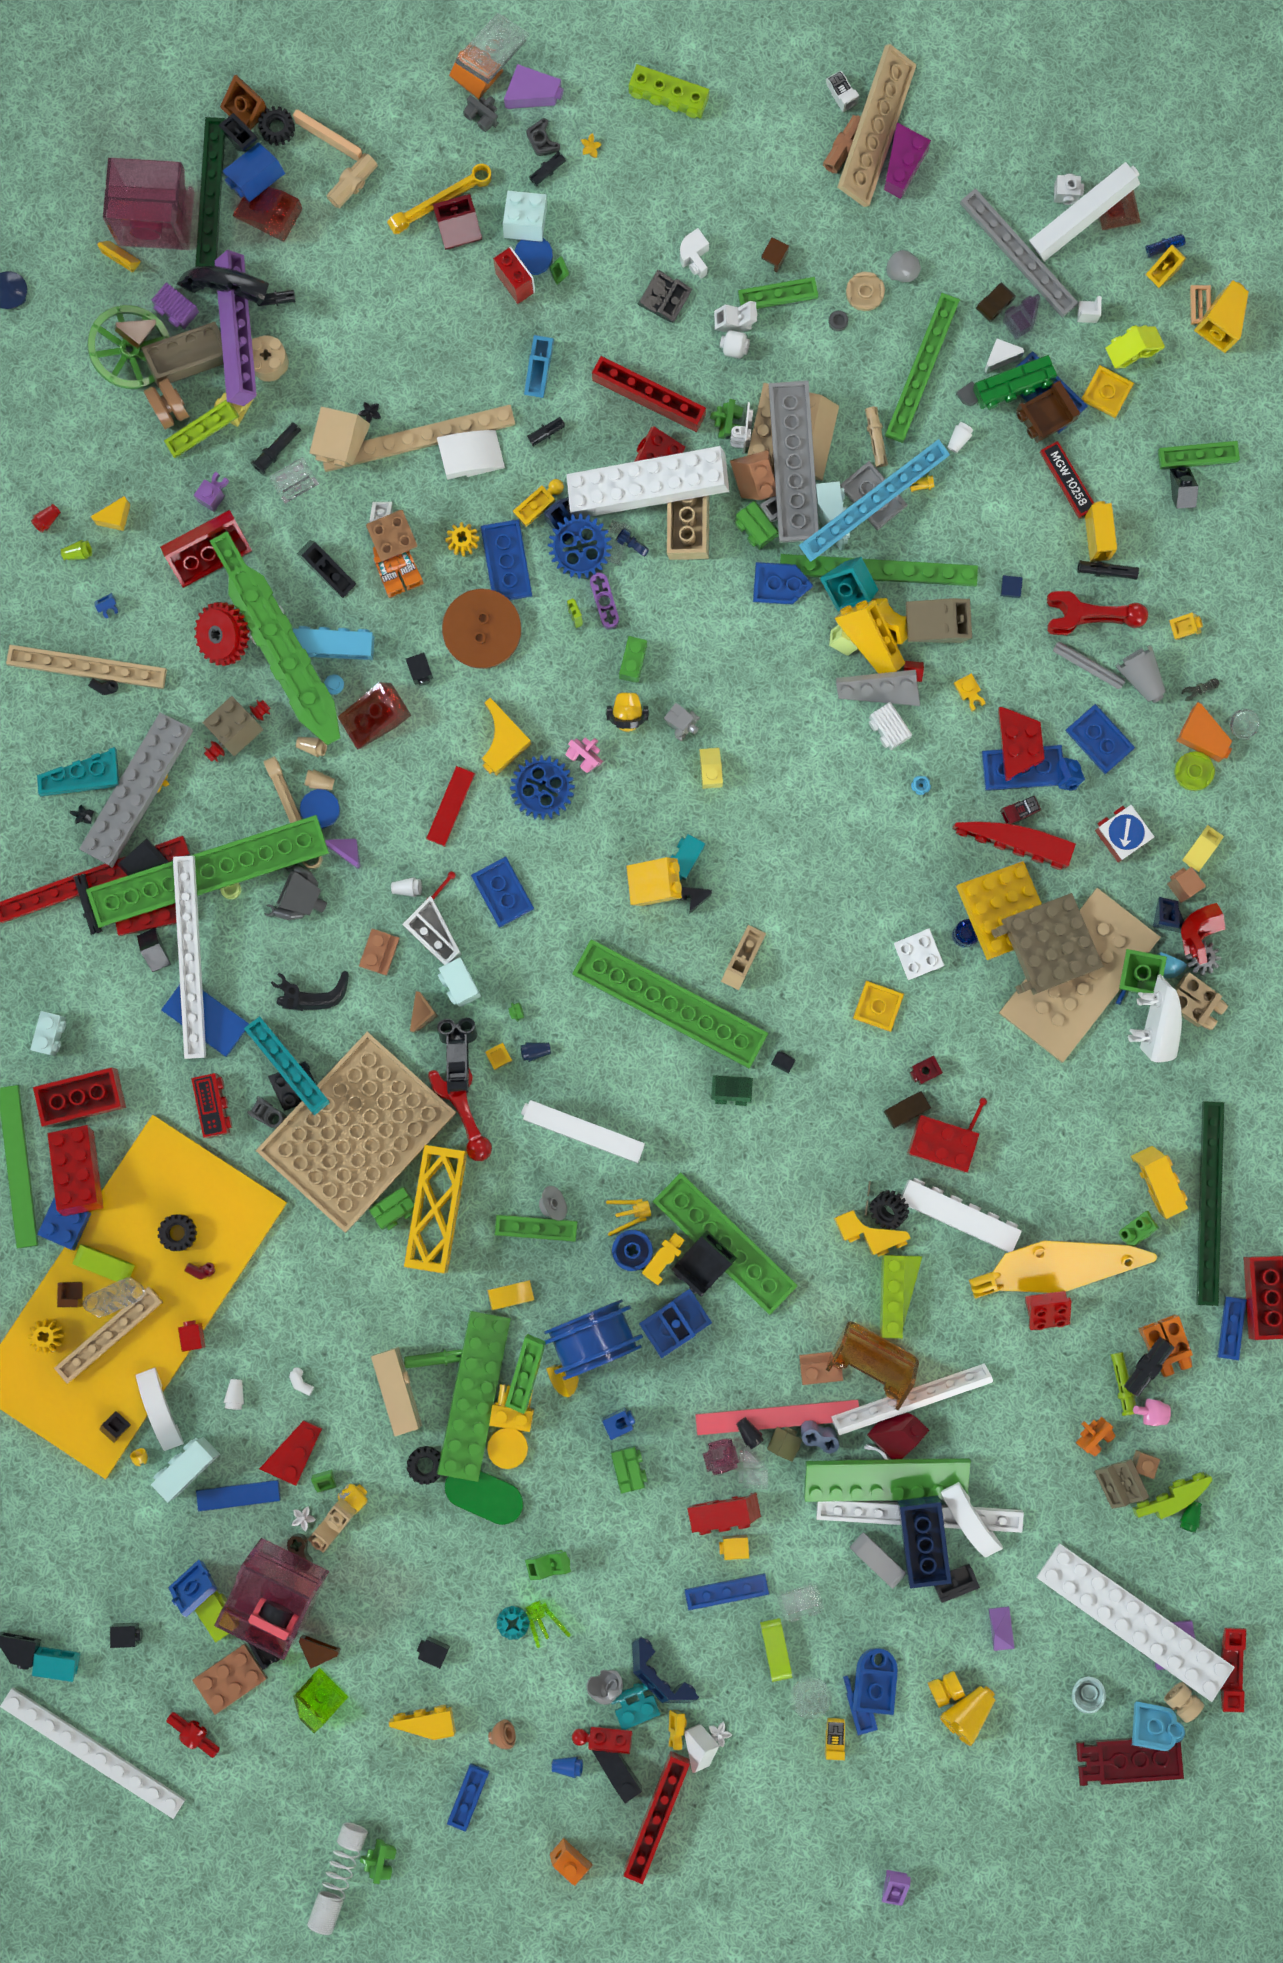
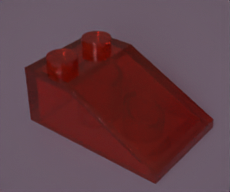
(374, 714)

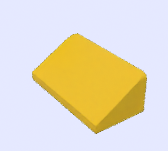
(119, 255)

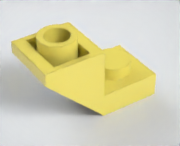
(1203, 848)

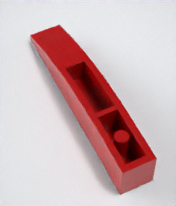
(1020, 840)

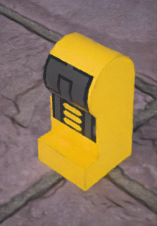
(835, 1739)

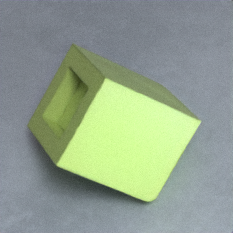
(841, 642)

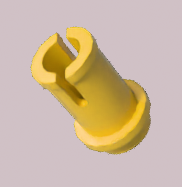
(923, 483)

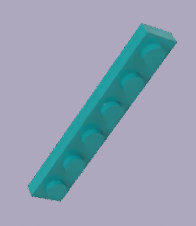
(287, 1065)

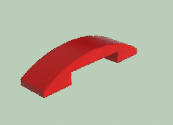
(1233, 1651)

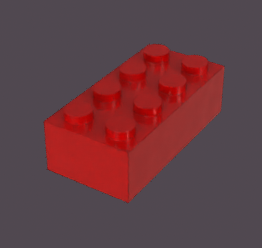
(79, 1097)
(75, 1170)
(1264, 1296)

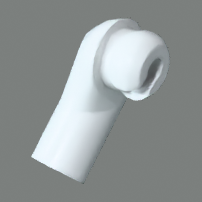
(297, 1382)

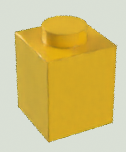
(734, 1547)

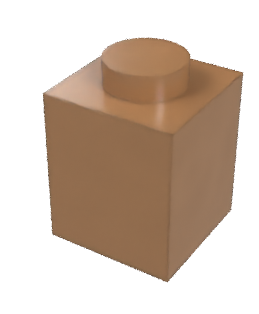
(1145, 1464)

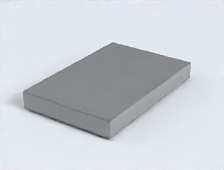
(864, 481)

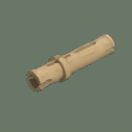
(874, 428)

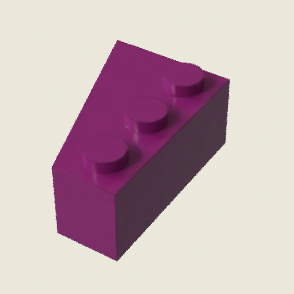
(905, 158)

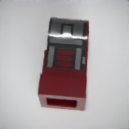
(1020, 810)

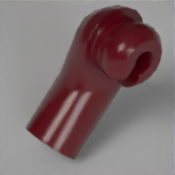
(200, 1272)

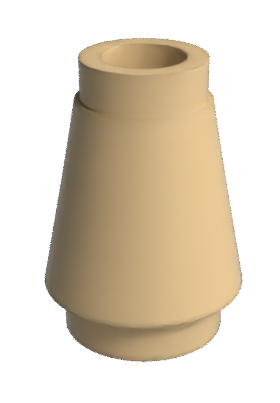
(311, 745)
(318, 780)

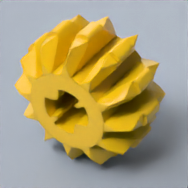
(457, 546)
(45, 1327)

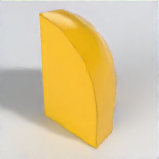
(563, 1387)

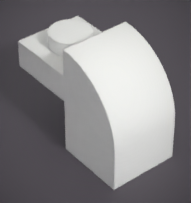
(691, 249)
(735, 318)

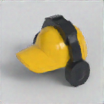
(627, 712)

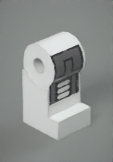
(842, 91)

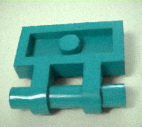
(637, 1711)

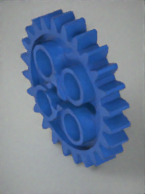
(584, 563)
(533, 802)

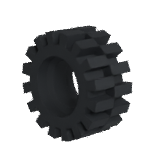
(268, 118)
(883, 1216)
(168, 1223)
(412, 1465)

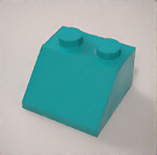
(849, 584)

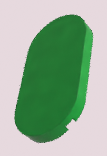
(487, 1498)

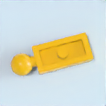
(538, 502)

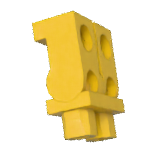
(663, 1257)

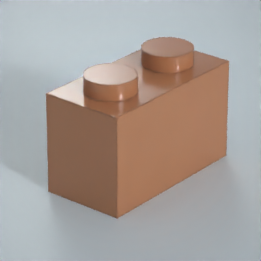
(1185, 884)

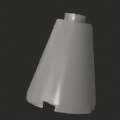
(1143, 673)

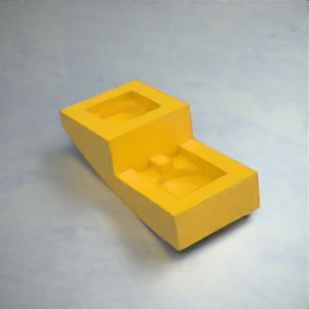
(510, 1295)

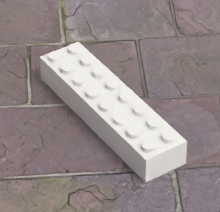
(648, 482)

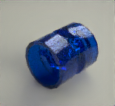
(964, 934)

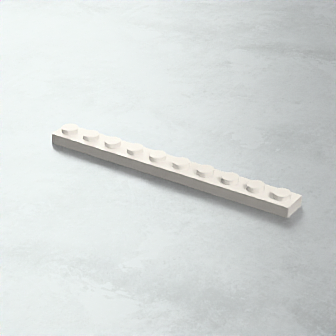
(189, 957)
(888, 1513)
(93, 1753)

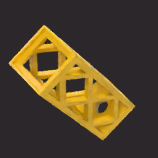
(415, 1238)

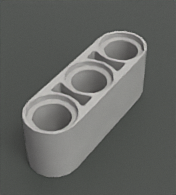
(878, 1560)

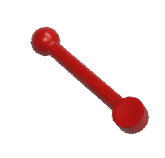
(451, 875)
(983, 1101)

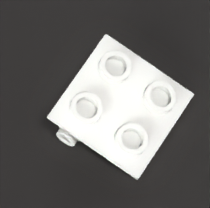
(741, 434)
(919, 954)

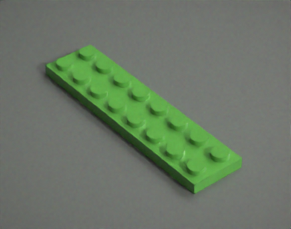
(752, 1268)
(473, 1396)

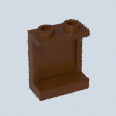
(1048, 412)

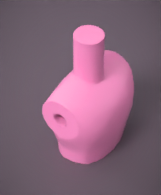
(1154, 1412)

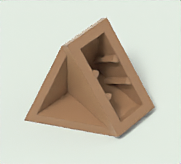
(422, 1013)

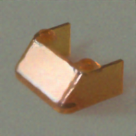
(876, 1359)

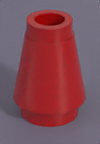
(45, 518)

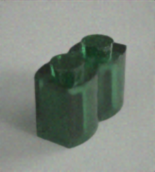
(731, 1089)

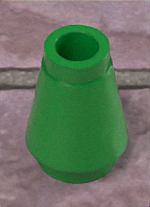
(1191, 1517)

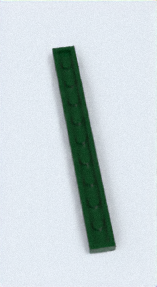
(1210, 1203)

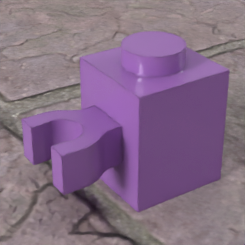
(209, 493)

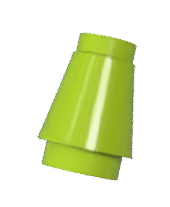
(77, 551)

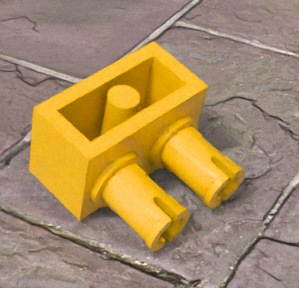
(508, 1418)

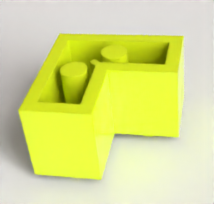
(1135, 344)

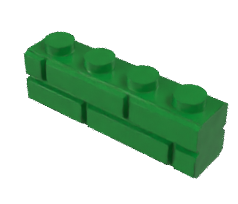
(1014, 382)

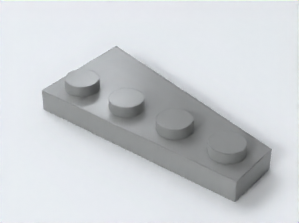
(884, 687)

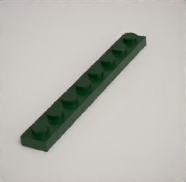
(210, 192)

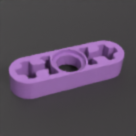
(603, 616)

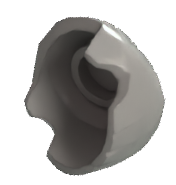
(903, 266)
(605, 1687)

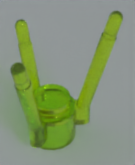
(536, 1612)

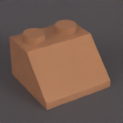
(755, 476)

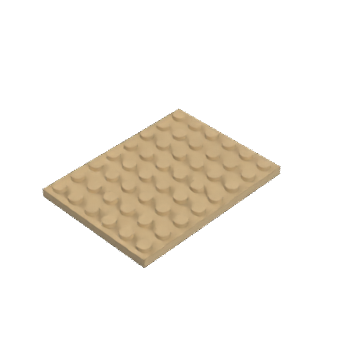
(361, 1139)

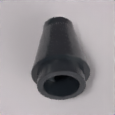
(750, 1434)

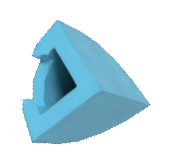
(1173, 966)

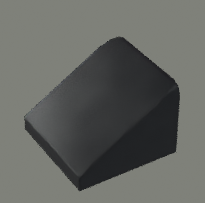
(114, 1426)

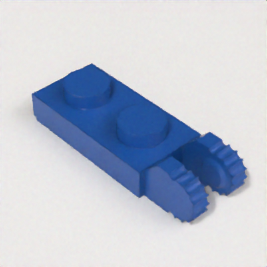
(863, 1721)

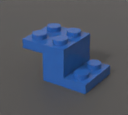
(675, 1323)

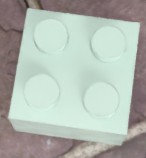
(524, 216)
(459, 982)

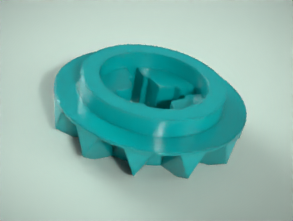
(512, 1613)

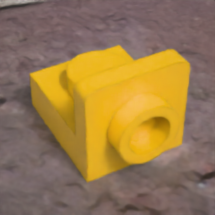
(1186, 625)

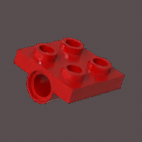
(657, 445)

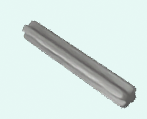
(1089, 665)

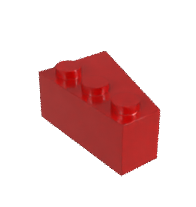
(724, 1514)

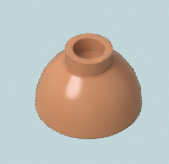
(503, 1735)

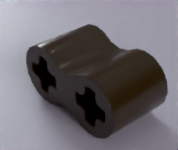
(995, 302)
(302, 1551)

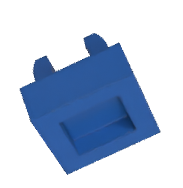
(106, 603)

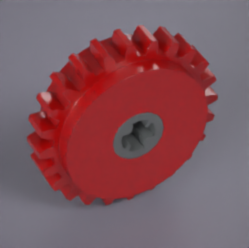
(221, 633)

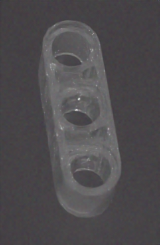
(114, 1297)

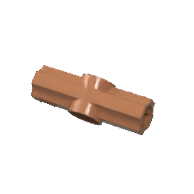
(841, 146)

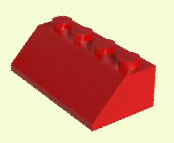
(192, 553)

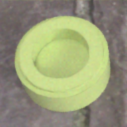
(232, 891)

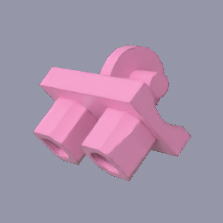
(578, 748)

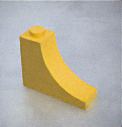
(507, 741)

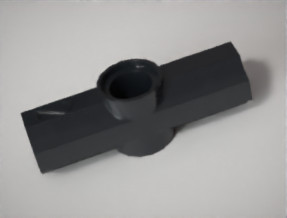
(1149, 1366)

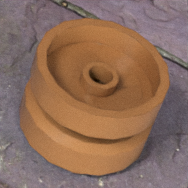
(167, 403)

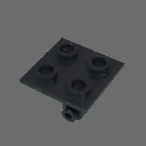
(285, 1094)

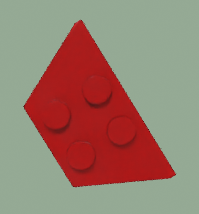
(1020, 742)

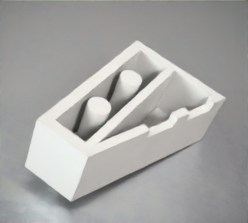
(431, 930)

